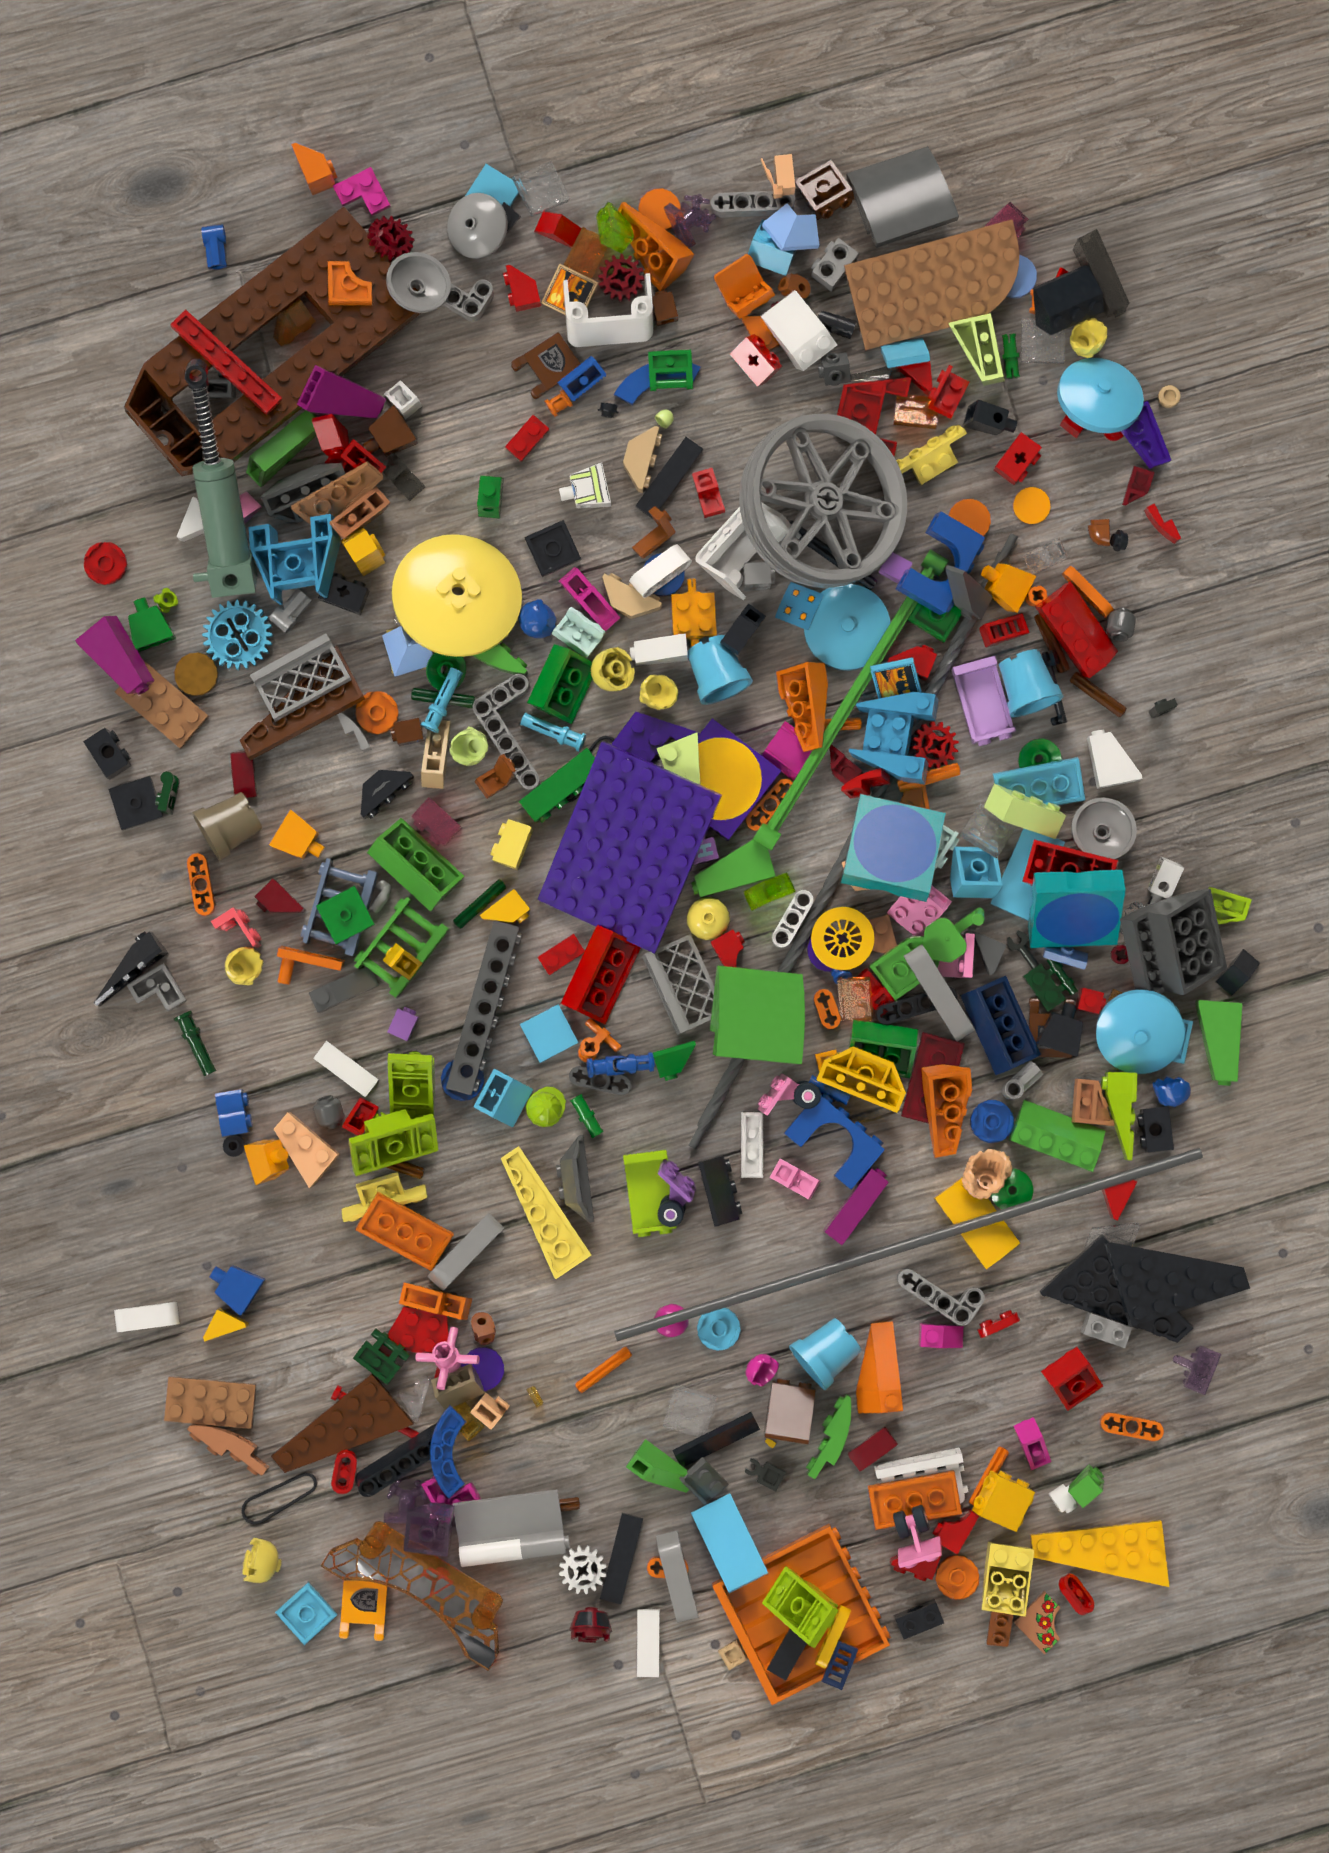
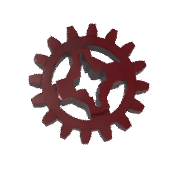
(390, 237)
(613, 281)

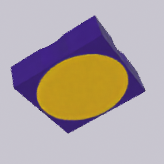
(735, 772)

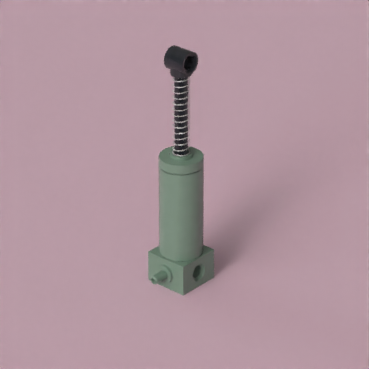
(230, 561)

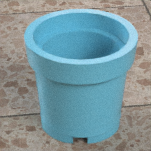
(717, 671)
(1028, 684)
(826, 1352)

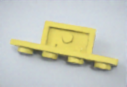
(932, 457)
(388, 1185)

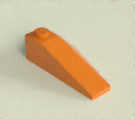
(805, 694)
(879, 1377)

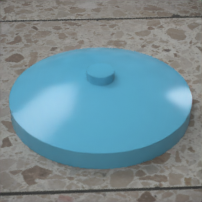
(1100, 395)
(847, 627)
(1140, 1031)

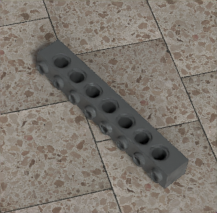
(499, 932)

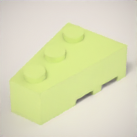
(980, 345)
(682, 757)
(1025, 811)

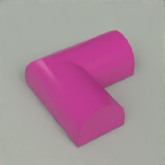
(436, 1495)

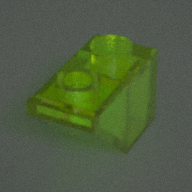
(614, 228)

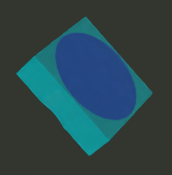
(893, 847)
(1076, 908)

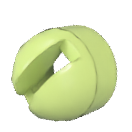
(664, 418)

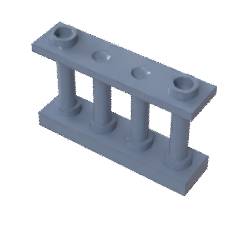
(368, 883)

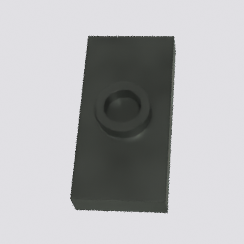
(1162, 707)

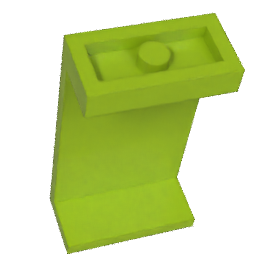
(646, 1191)

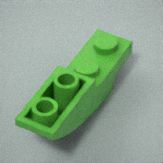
(500, 659)
(837, 1429)

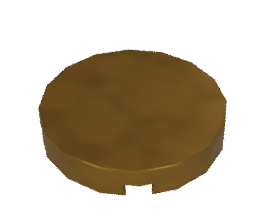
(196, 674)

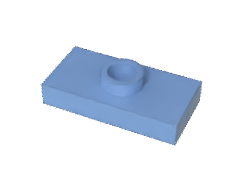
(1067, 956)

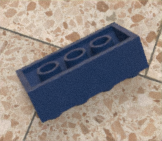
(1000, 1025)

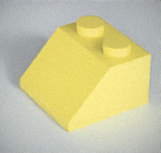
(512, 844)

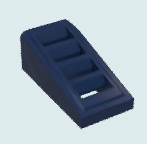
(848, 1648)

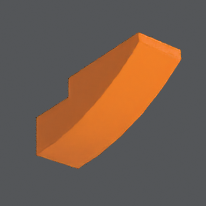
(435, 1301)

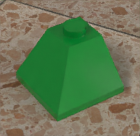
(673, 1059)

